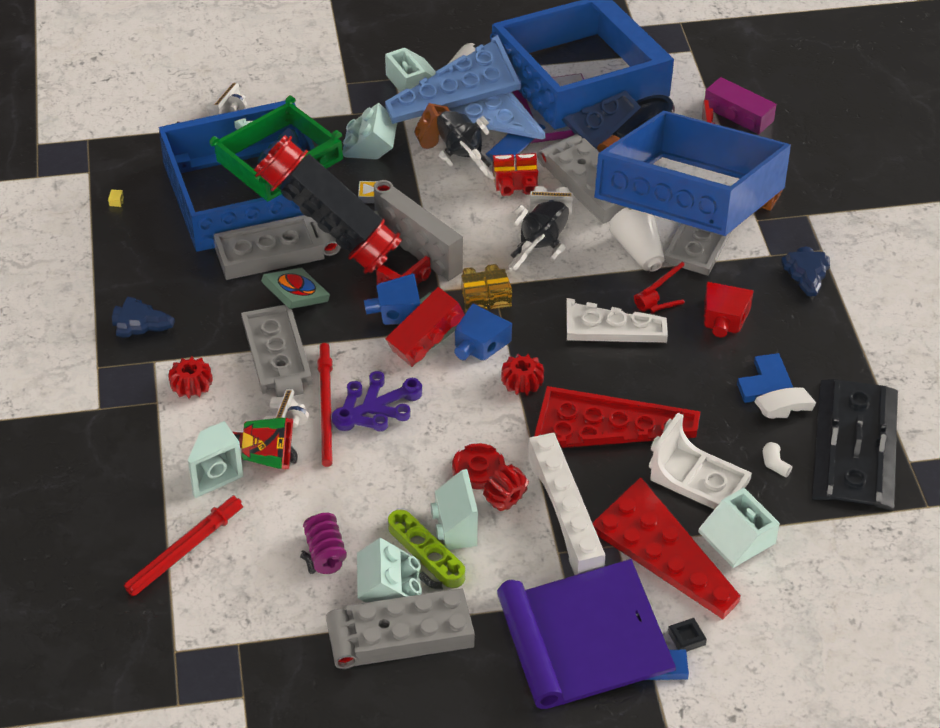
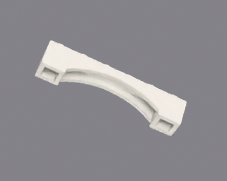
(577, 528)

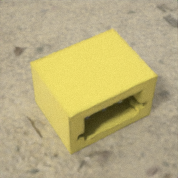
(116, 198)

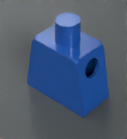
(395, 299)
(481, 334)

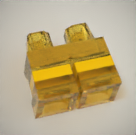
(486, 288)

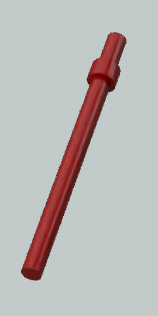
(325, 366)

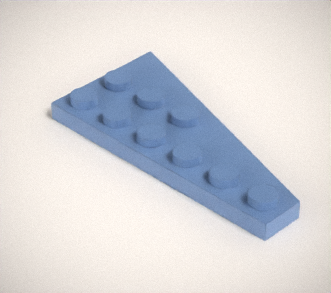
(463, 81)

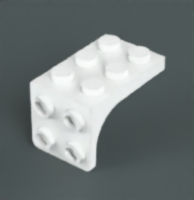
(692, 471)

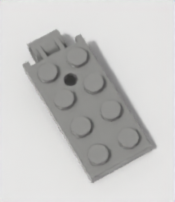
(695, 248)
(276, 341)

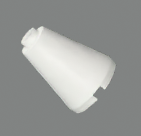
(639, 237)

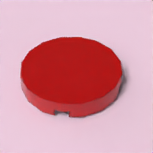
(480, 461)

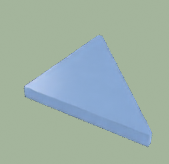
(504, 115)

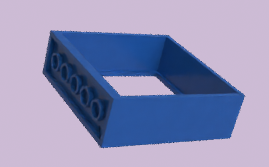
(649, 63)
(188, 149)
(631, 180)

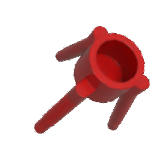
(649, 297)

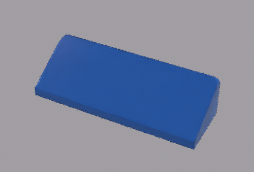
(511, 144)

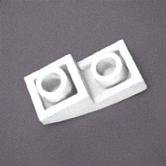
(781, 402)

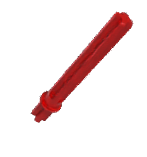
(217, 518)

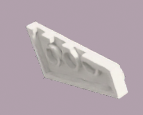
(600, 324)

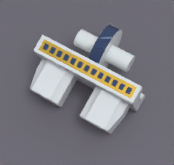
(228, 101)
(541, 195)
(288, 408)

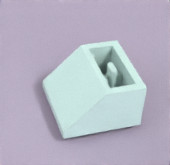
(406, 68)
(369, 134)
(740, 528)
(386, 572)

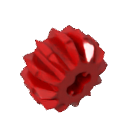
(522, 374)
(190, 377)
(505, 487)

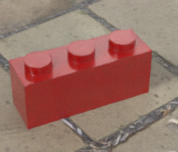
(425, 326)

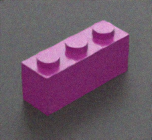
(740, 105)

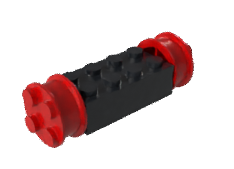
(328, 203)

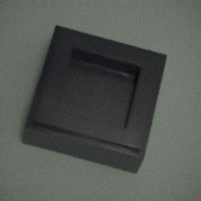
(687, 635)

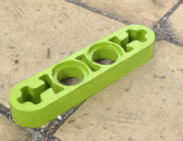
(429, 546)

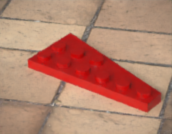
(601, 420)
(655, 539)

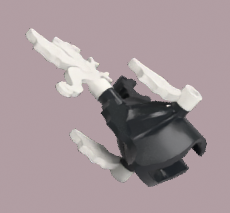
(463, 138)
(539, 230)

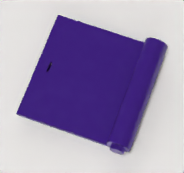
(584, 634)

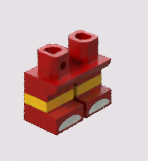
(521, 177)

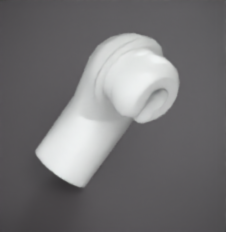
(772, 459)

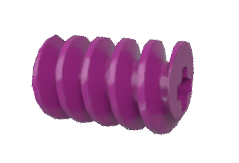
(325, 542)

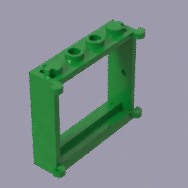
(326, 153)

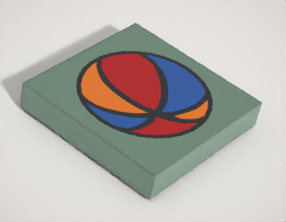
(295, 288)

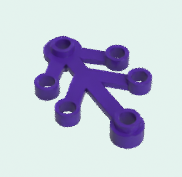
(347, 416)

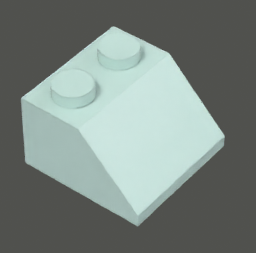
(214, 459)
(456, 512)

